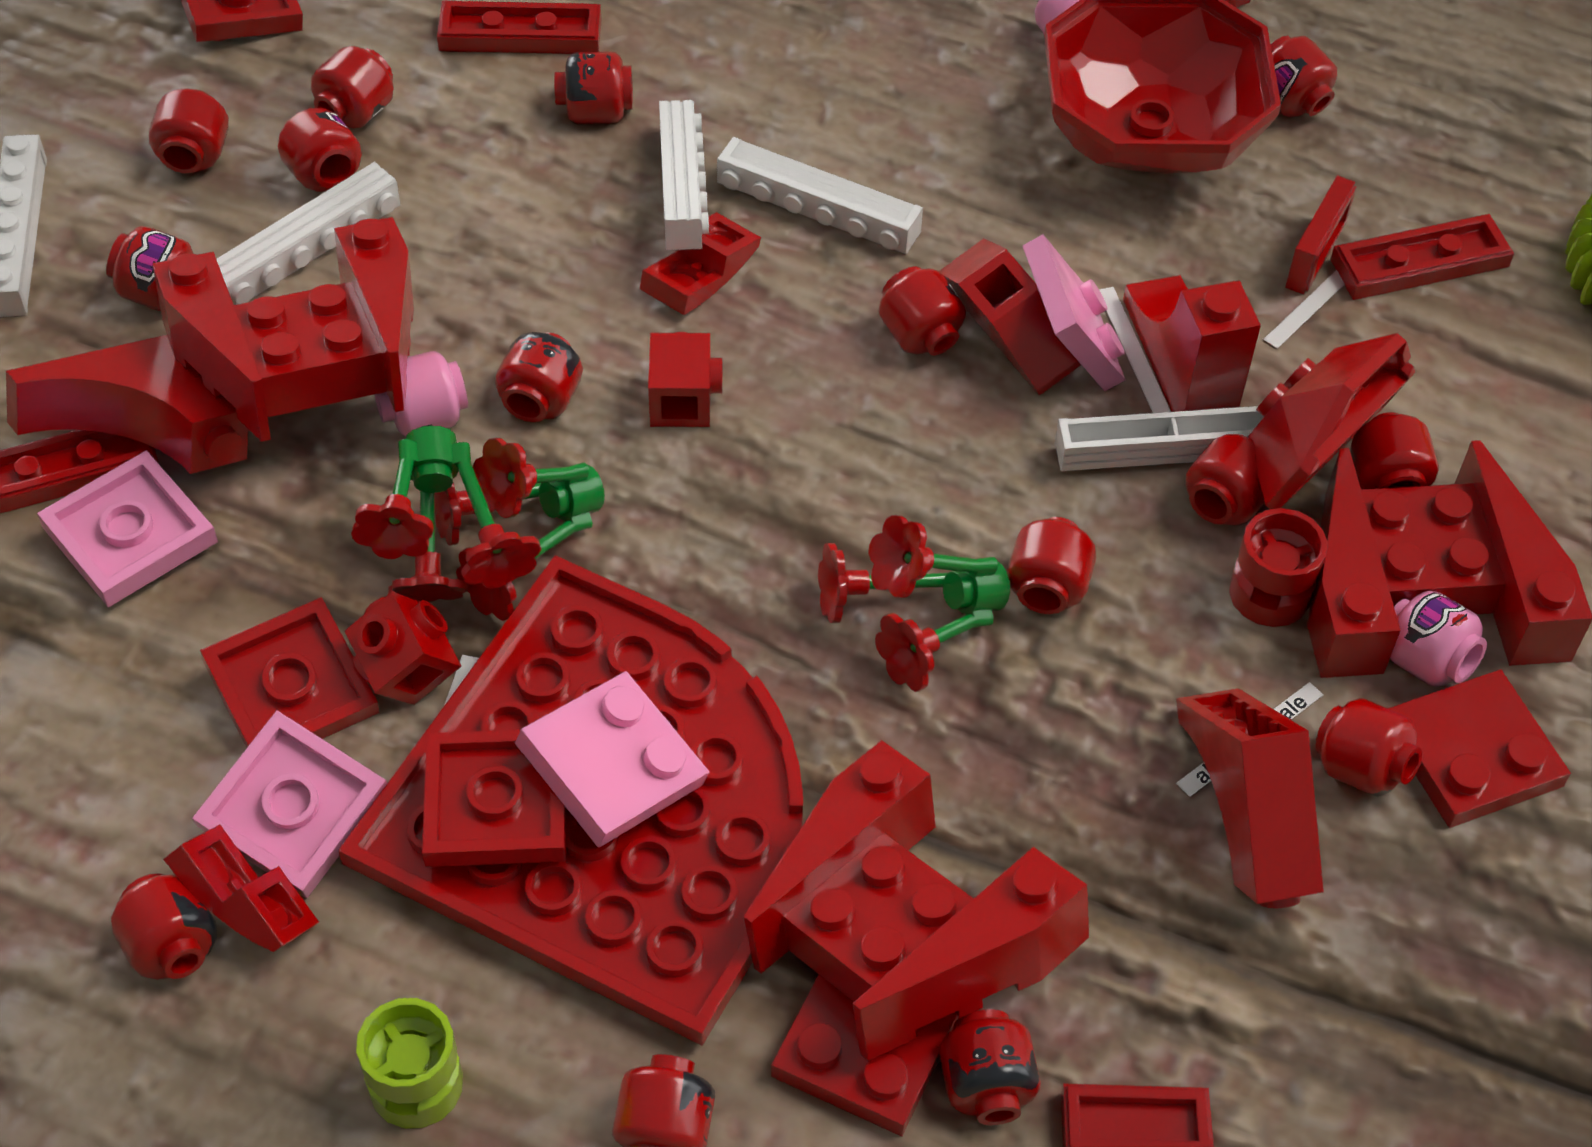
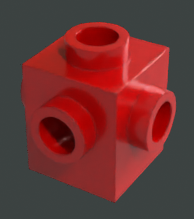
(402, 647)

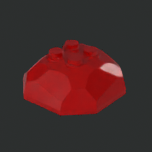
(1160, 82)

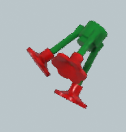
(432, 462)
(505, 481)
(900, 566)

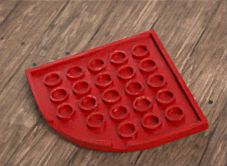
(662, 904)

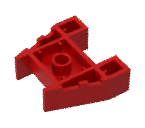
(299, 345)
(1457, 539)
(892, 925)

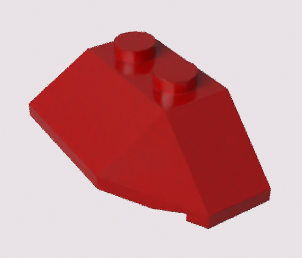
(1323, 410)

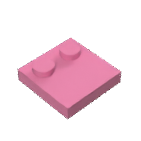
(1075, 313)
(127, 528)
(611, 758)
(291, 802)

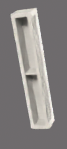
(683, 175)
(819, 195)
(20, 201)
(306, 232)
(1147, 437)

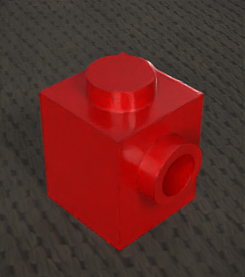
(682, 379)

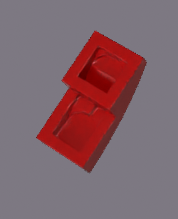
(694, 275)
(256, 907)

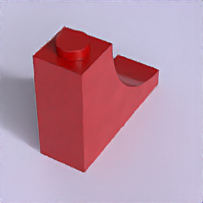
(1195, 339)
(130, 393)
(1263, 792)

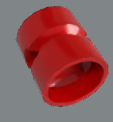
(1278, 567)

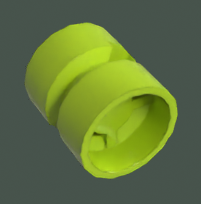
(410, 1062)

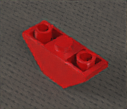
(1010, 312)

